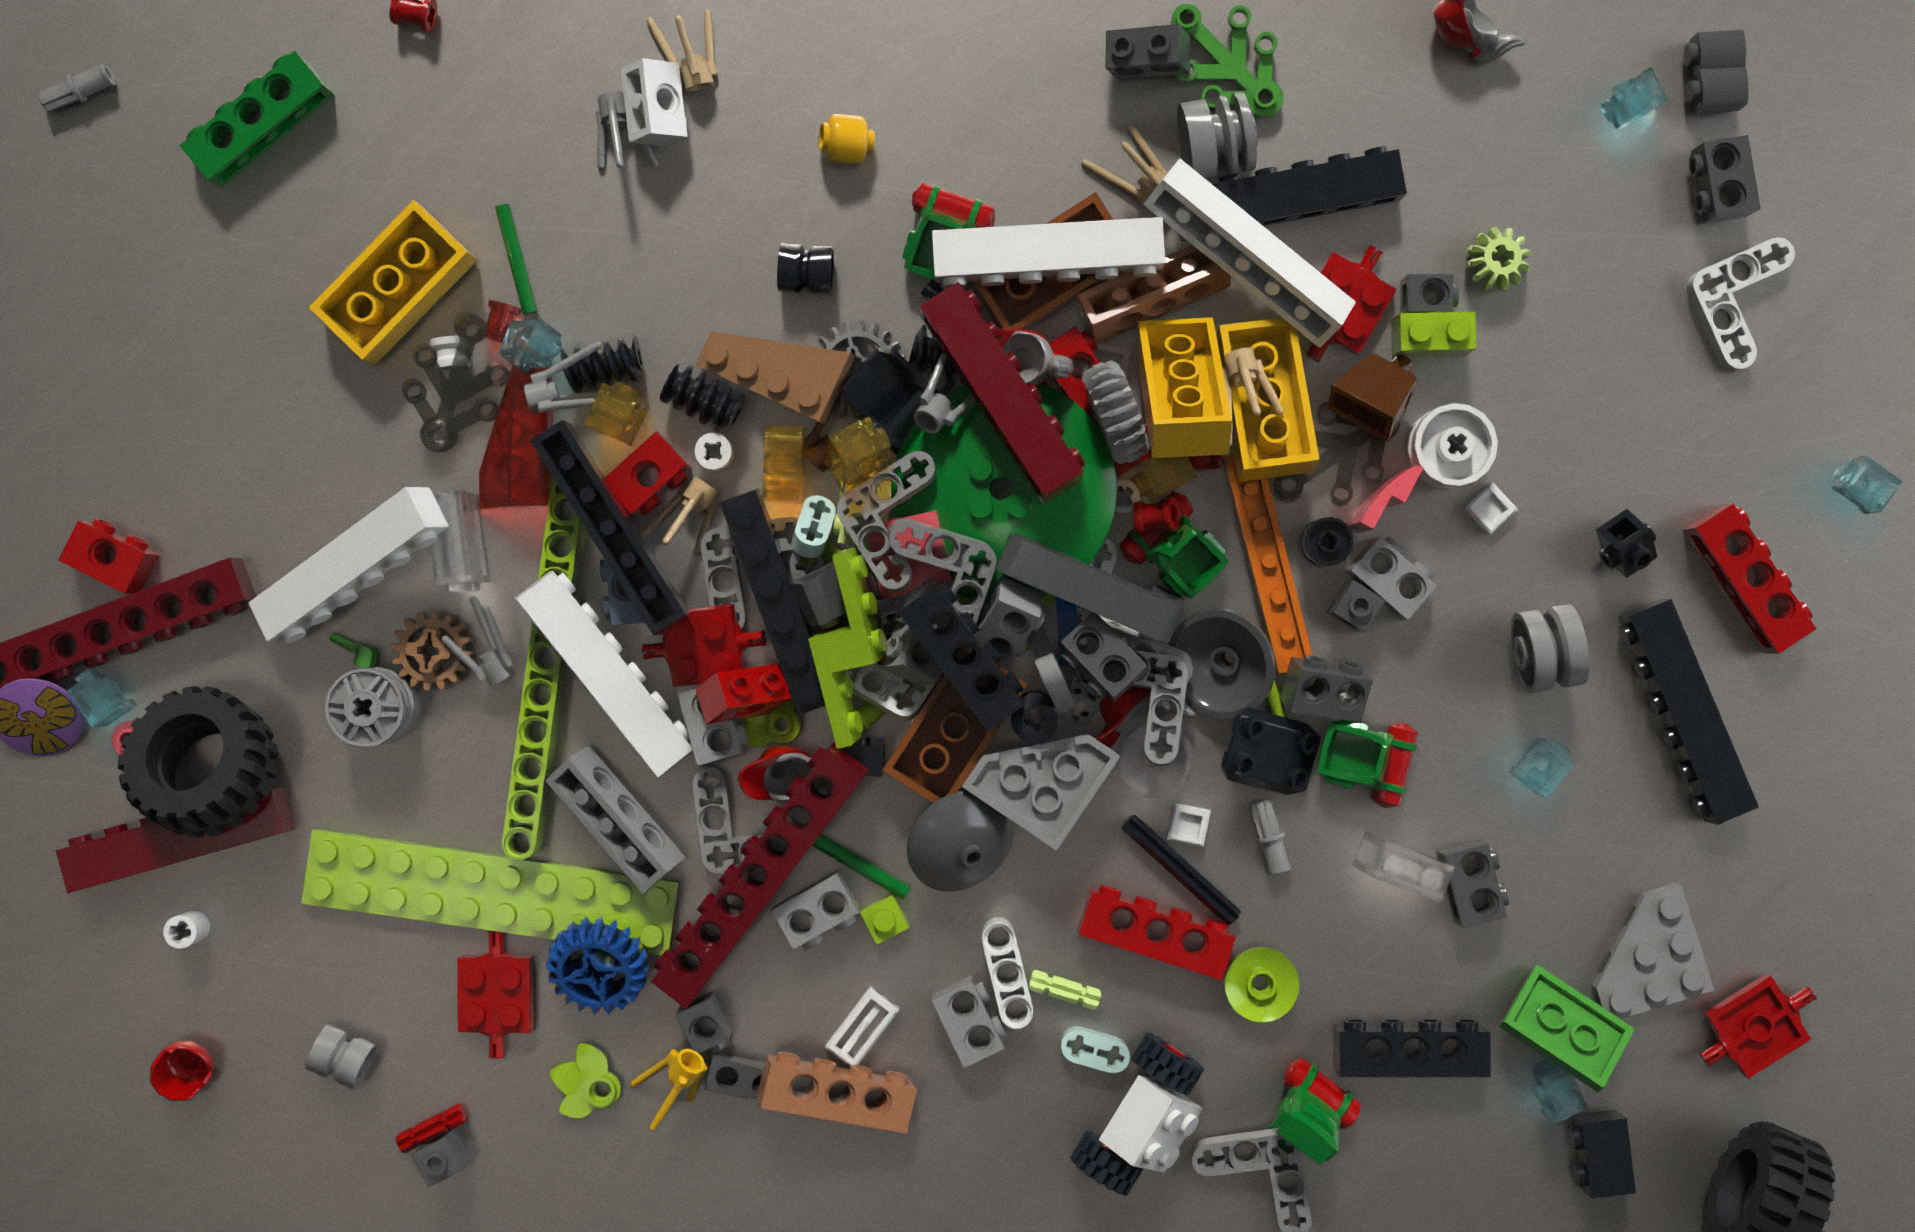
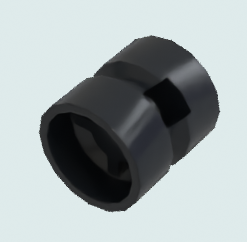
(805, 268)
(1325, 542)

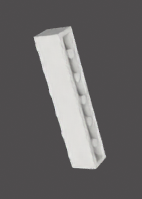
(1049, 250)
(1250, 253)
(349, 564)
(604, 673)

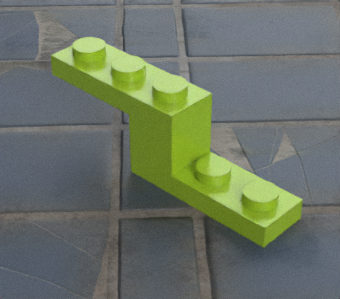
(848, 647)

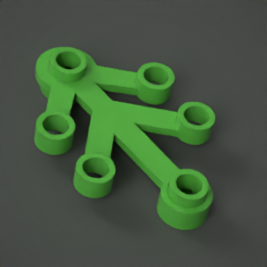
(1232, 64)

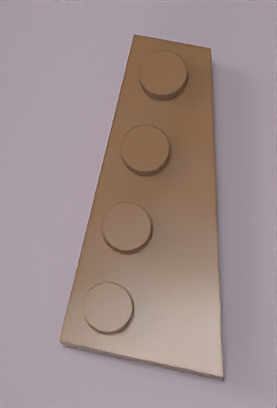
(786, 373)

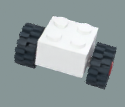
(1147, 1122)

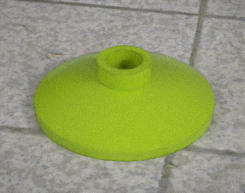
(1273, 999)

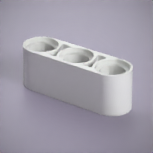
(1007, 990)

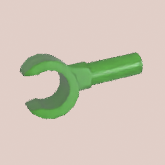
(365, 655)

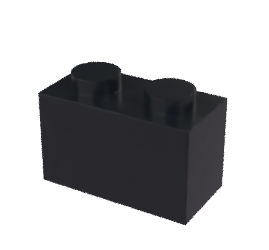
(1602, 1154)

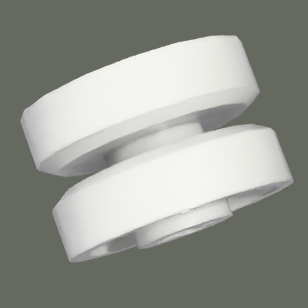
(1472, 440)

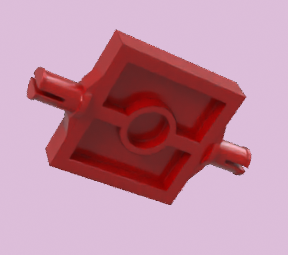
(1366, 290)
(704, 645)
(495, 994)
(1757, 1026)

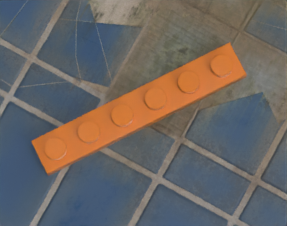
(1269, 567)

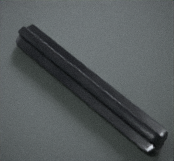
(1181, 869)

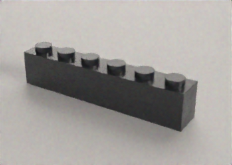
(1319, 188)
(610, 527)
(771, 587)
(1687, 712)

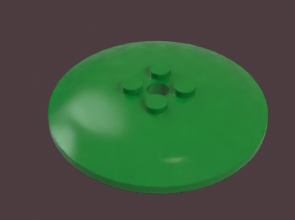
(973, 458)

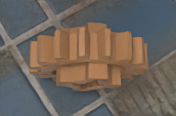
(429, 664)

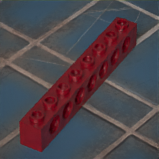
(226, 576)
(685, 981)

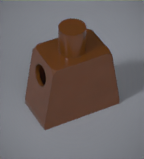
(1375, 394)

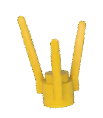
(683, 1071)

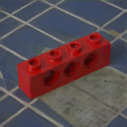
(1081, 346)
(1751, 602)
(1208, 959)

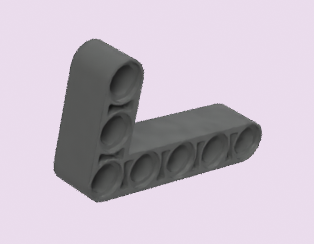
(1145, 611)

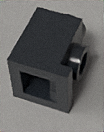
(869, 754)

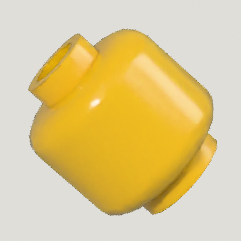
(845, 139)

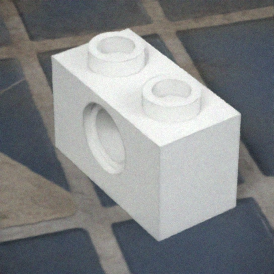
(653, 102)

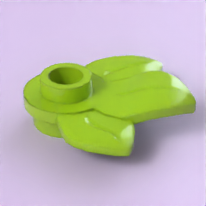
(764, 729)
(580, 1081)

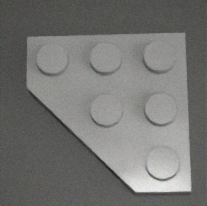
(1043, 783)
(1654, 957)

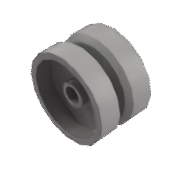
(1550, 648)

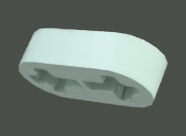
(808, 524)
(1097, 1041)

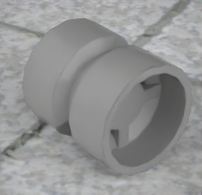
(337, 1055)

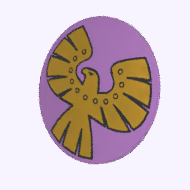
(38, 717)

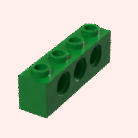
(276, 119)

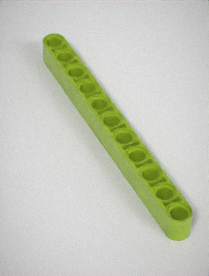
(531, 709)

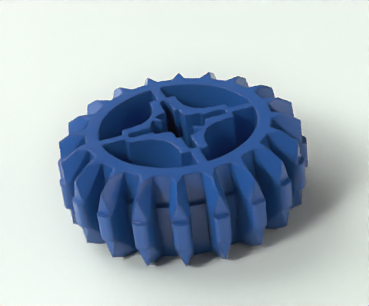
(590, 976)

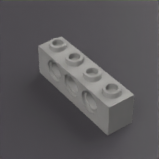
(615, 819)

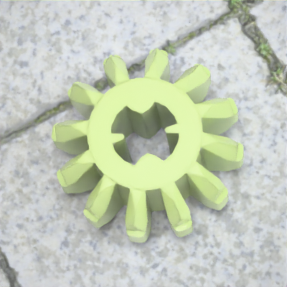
(1503, 247)

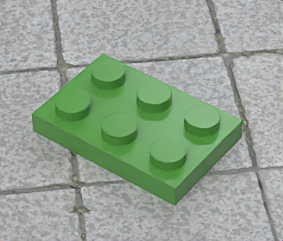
(1567, 1028)

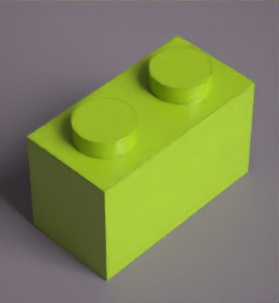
(1434, 333)

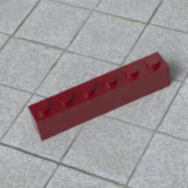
(1002, 393)
(152, 846)

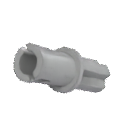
(76, 88)
(1270, 836)

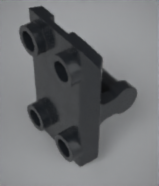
(886, 391)
(1270, 752)

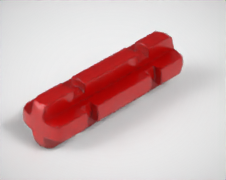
(431, 1128)

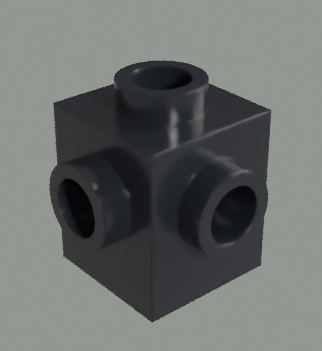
(1626, 543)

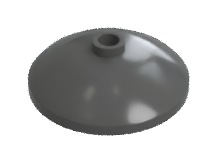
(1216, 685)
(958, 842)

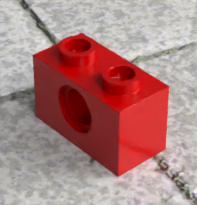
(626, 480)
(88, 549)
(742, 693)

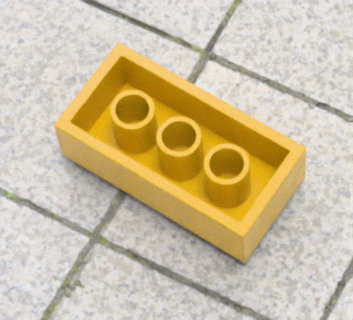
(393, 283)
(1183, 388)
(1271, 442)

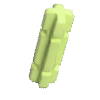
(1064, 989)

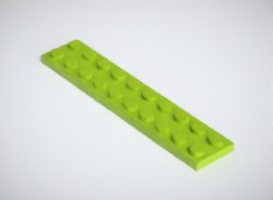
(481, 889)

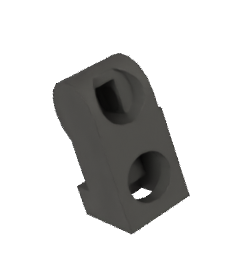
(733, 1075)

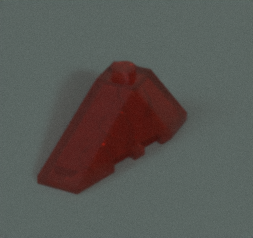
(511, 468)

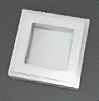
(1490, 508)
(1188, 824)

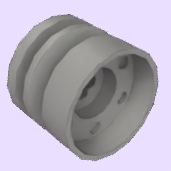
(1223, 135)
(392, 712)

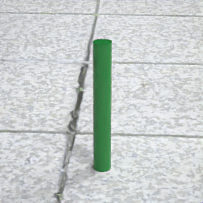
(516, 259)
(861, 866)

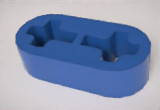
(1065, 623)

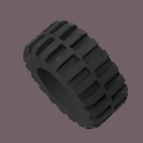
(164, 736)
(1770, 1183)

